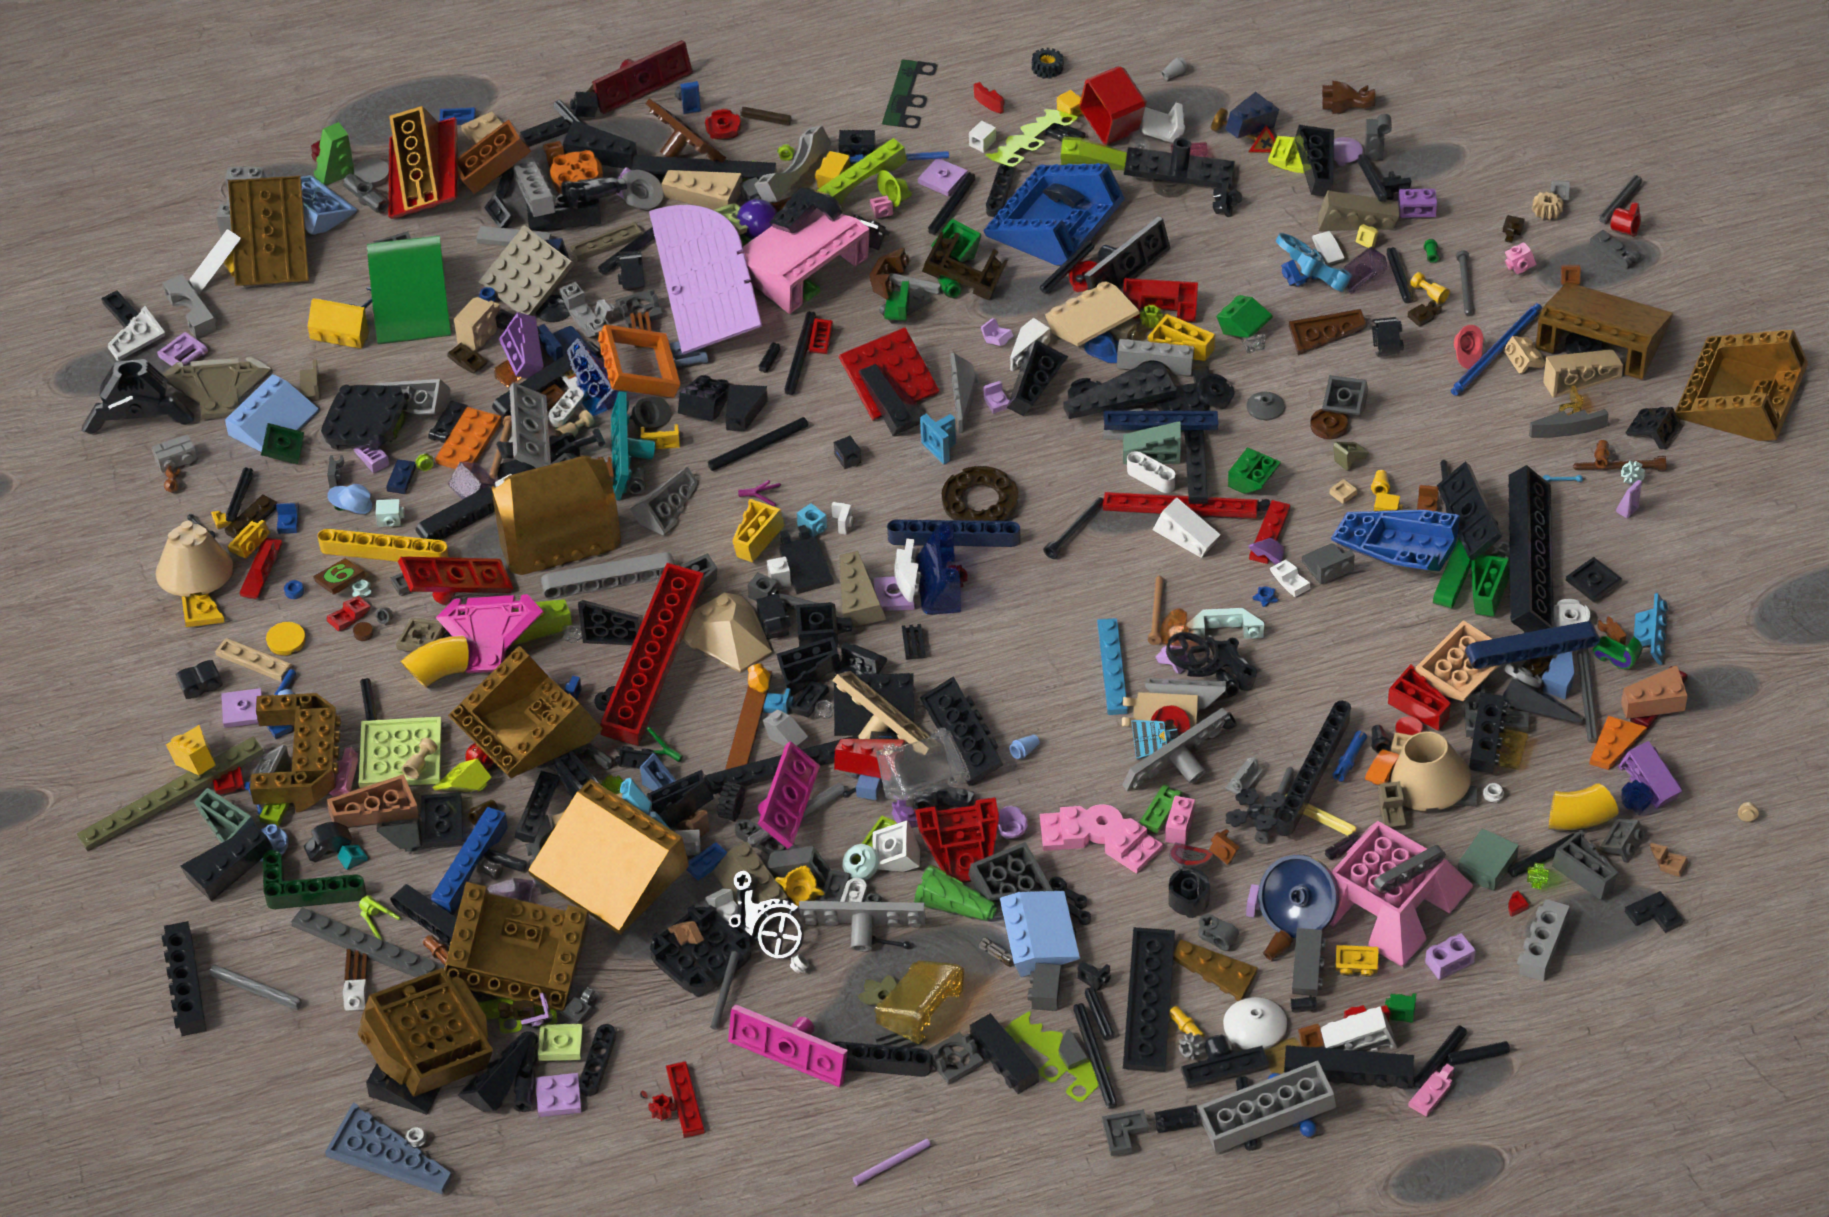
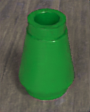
(949, 286)

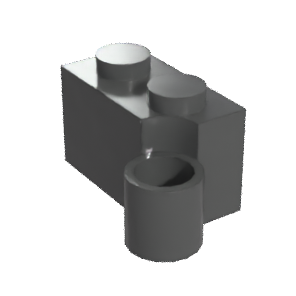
(1375, 136)

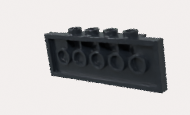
(954, 711)

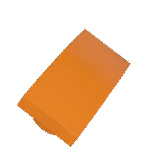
(1382, 767)

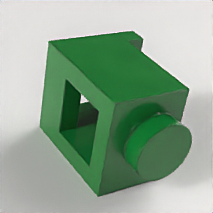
(1401, 1007)

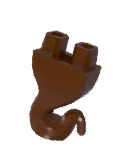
(1342, 97)

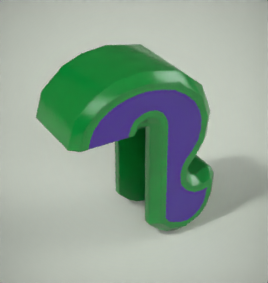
(1617, 653)

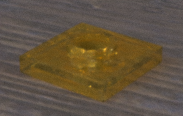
(1516, 742)

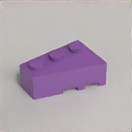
(1647, 767)

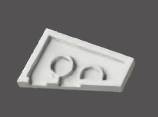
(137, 335)

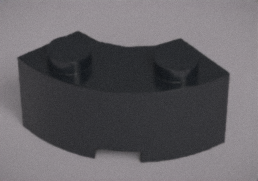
(631, 269)

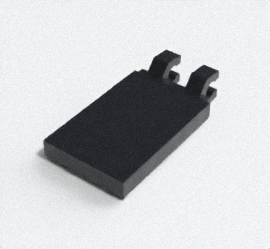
(805, 561)

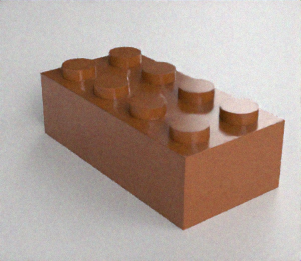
(492, 156)

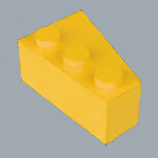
(1178, 332)
(757, 529)
(192, 751)

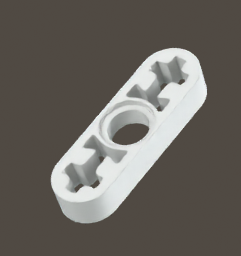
(565, 414)

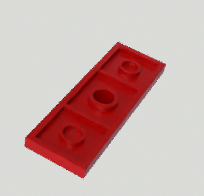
(450, 575)

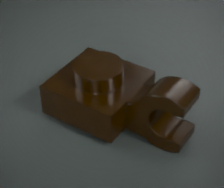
(1512, 226)

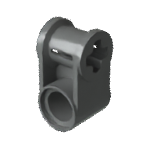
(1219, 933)

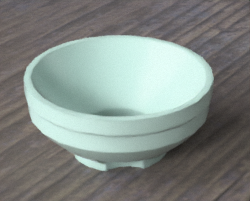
(866, 867)

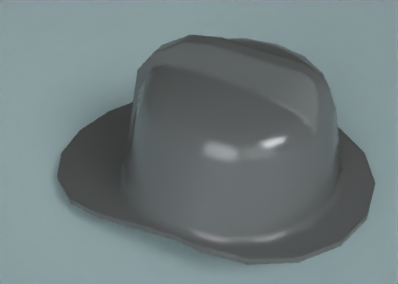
(651, 412)

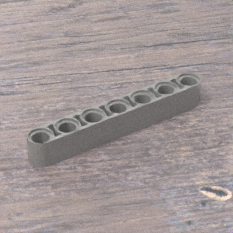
(605, 575)

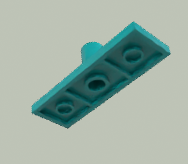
(625, 447)

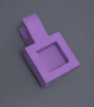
(902, 813)

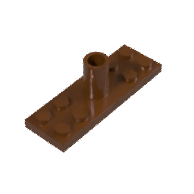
(682, 135)

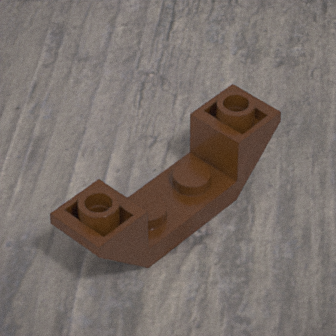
(880, 275)

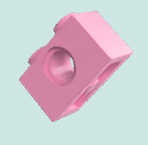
(1180, 820)

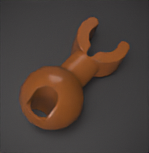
(171, 483)

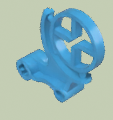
(1313, 263)

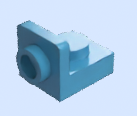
(778, 701)

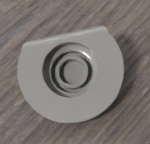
(642, 190)

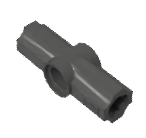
(365, 193)

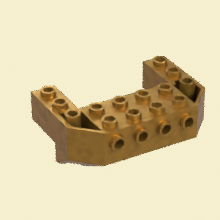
(313, 750)

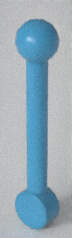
(1579, 478)

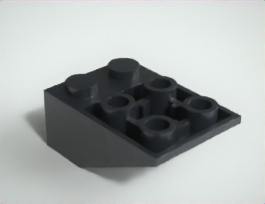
(704, 398)

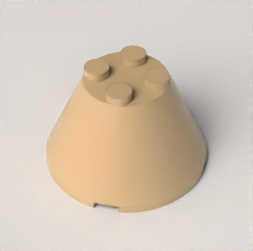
(192, 562)

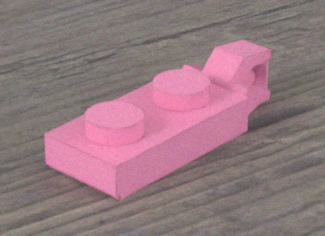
(346, 773)
(1432, 1091)

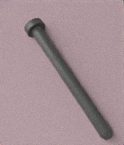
(1263, 836)

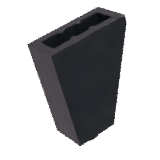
(744, 405)

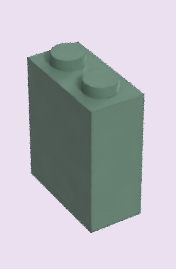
(1488, 859)

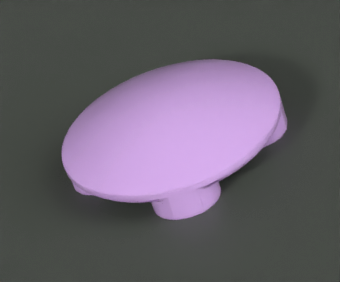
(1346, 150)

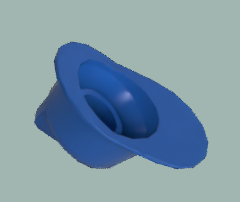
(1103, 347)

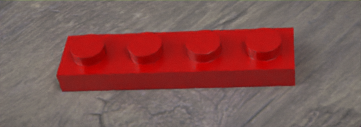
(1271, 526)

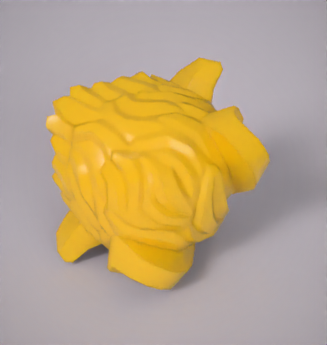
(800, 885)

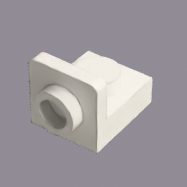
(354, 994)

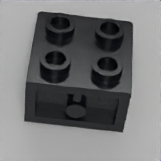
(1659, 422)

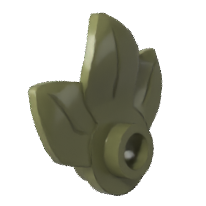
(876, 991)

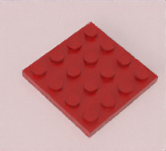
(898, 359)

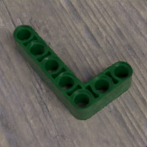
(306, 892)

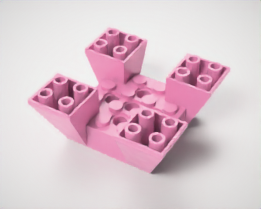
(1397, 927)

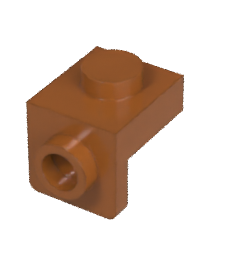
(1223, 847)

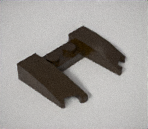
(982, 282)

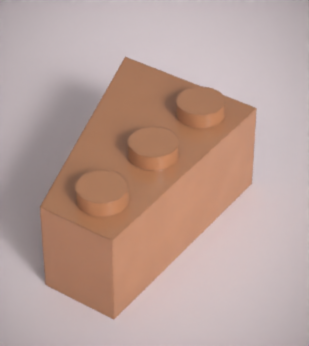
(1655, 695)

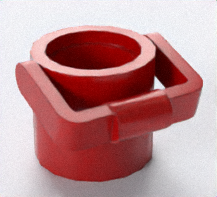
(1627, 220)

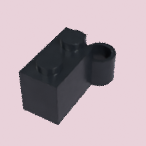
(772, 616)

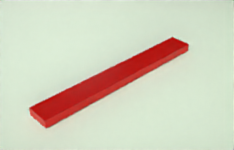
(1157, 503)

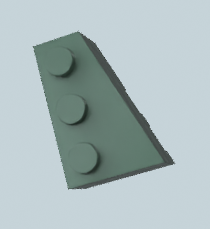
(222, 816)

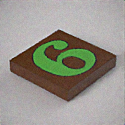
(339, 576)

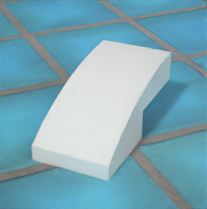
(1328, 247)
(1289, 578)

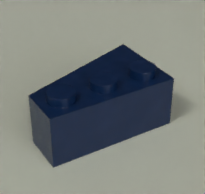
(1252, 116)

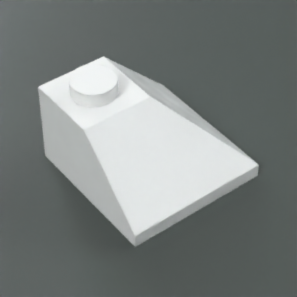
(897, 848)

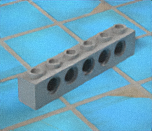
(534, 187)

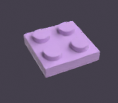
(558, 1095)

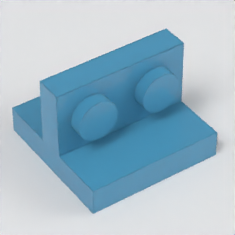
(938, 436)

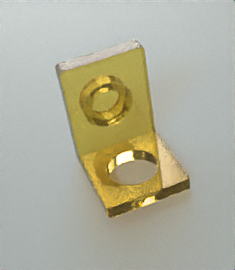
(1576, 401)

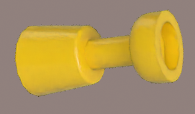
(1434, 290)

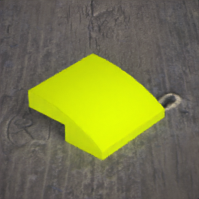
(1286, 155)

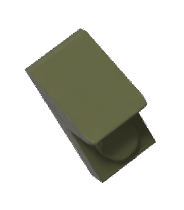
(1347, 452)

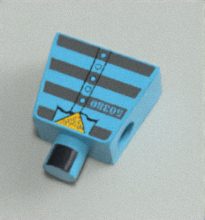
(1150, 736)

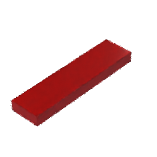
(685, 1099)

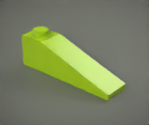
(1084, 151)

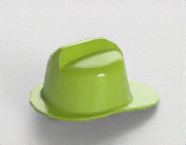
(894, 188)

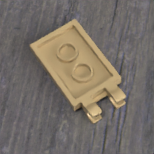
(1148, 703)

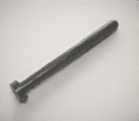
(1463, 256)

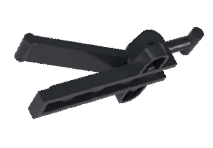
(558, 446)
(571, 770)

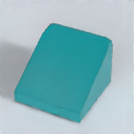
(351, 856)

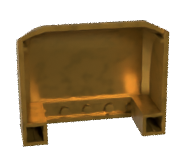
(556, 514)

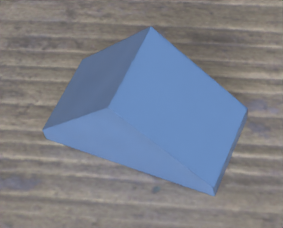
(655, 774)

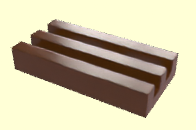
(349, 953)

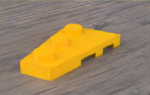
(200, 610)

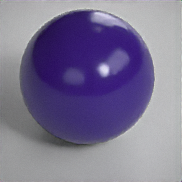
(756, 215)

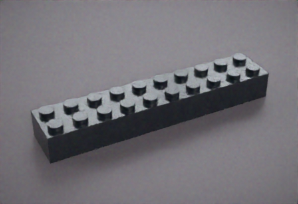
(1530, 551)

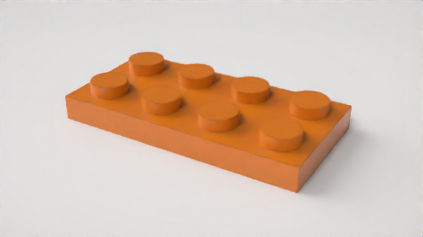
(468, 438)

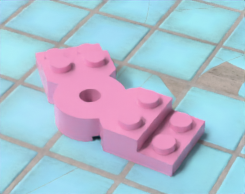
(1102, 824)

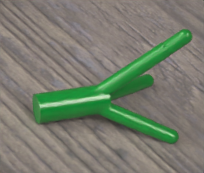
(667, 750)

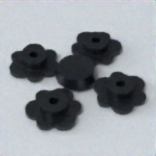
(1255, 811)

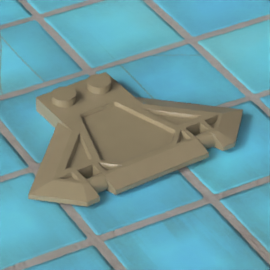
(217, 383)

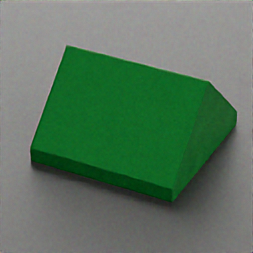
(967, 243)

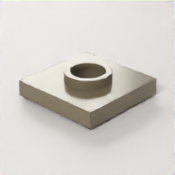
(417, 628)

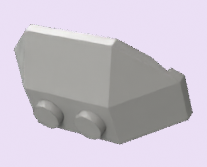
(1206, 690)

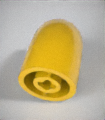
(437, 659)
(1582, 808)

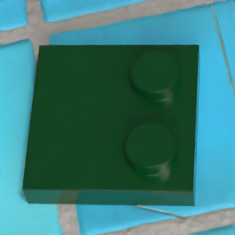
(282, 443)

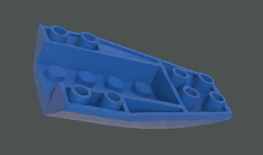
(1400, 536)

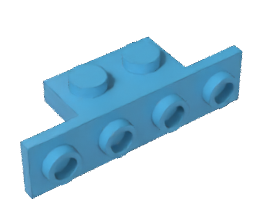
(1651, 628)

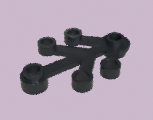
(1076, 911)

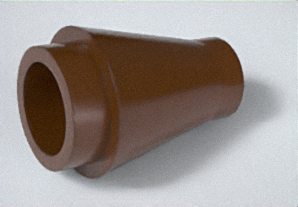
(1279, 943)

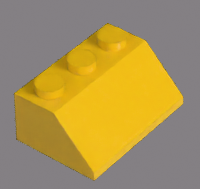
(337, 323)

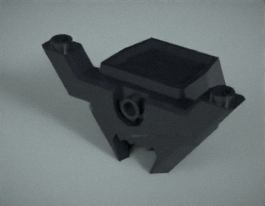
(134, 391)

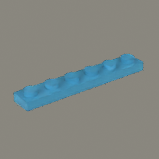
(1112, 666)

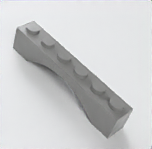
(811, 146)

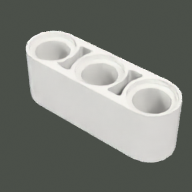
(1151, 472)

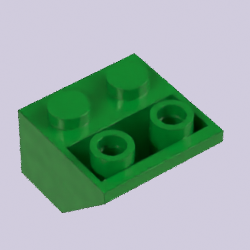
(1251, 471)

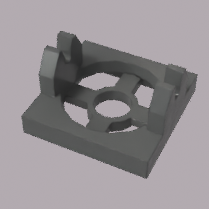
(647, 295)
(941, 1065)

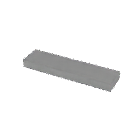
(502, 236)

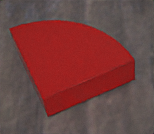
(1517, 904)

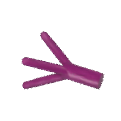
(754, 491)

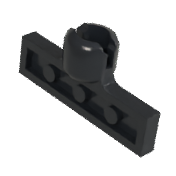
(948, 796)
(1223, 1062)

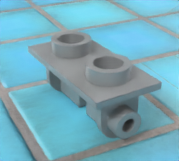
(1245, 776)

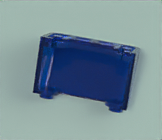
(939, 585)

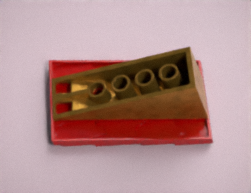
(421, 162)

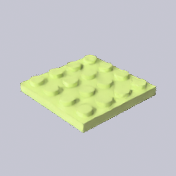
(391, 742)

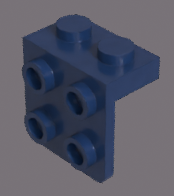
(557, 342)

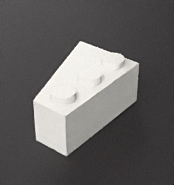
(1186, 528)
(1360, 1032)

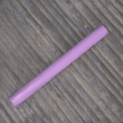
(891, 1161)

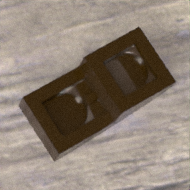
(466, 359)

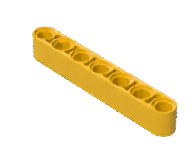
(378, 545)

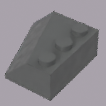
(1008, 873)

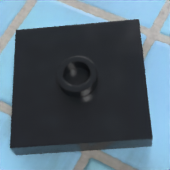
(1593, 579)

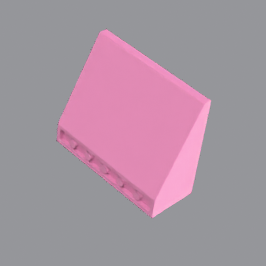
(783, 260)

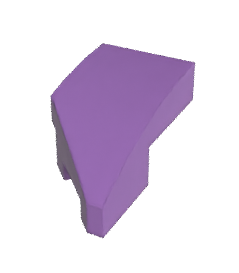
(1269, 548)

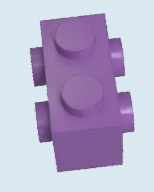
(1417, 203)

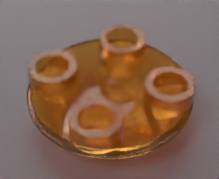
(1173, 623)

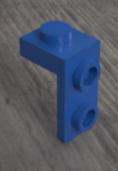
(1292, 274)

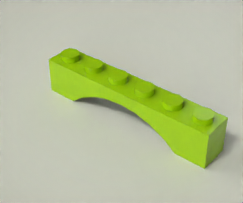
(887, 157)

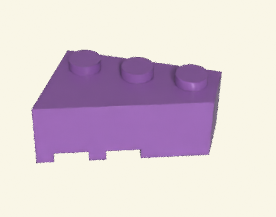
(522, 345)

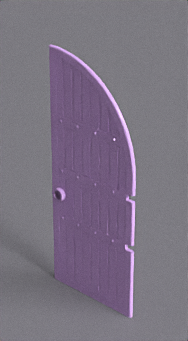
(704, 275)

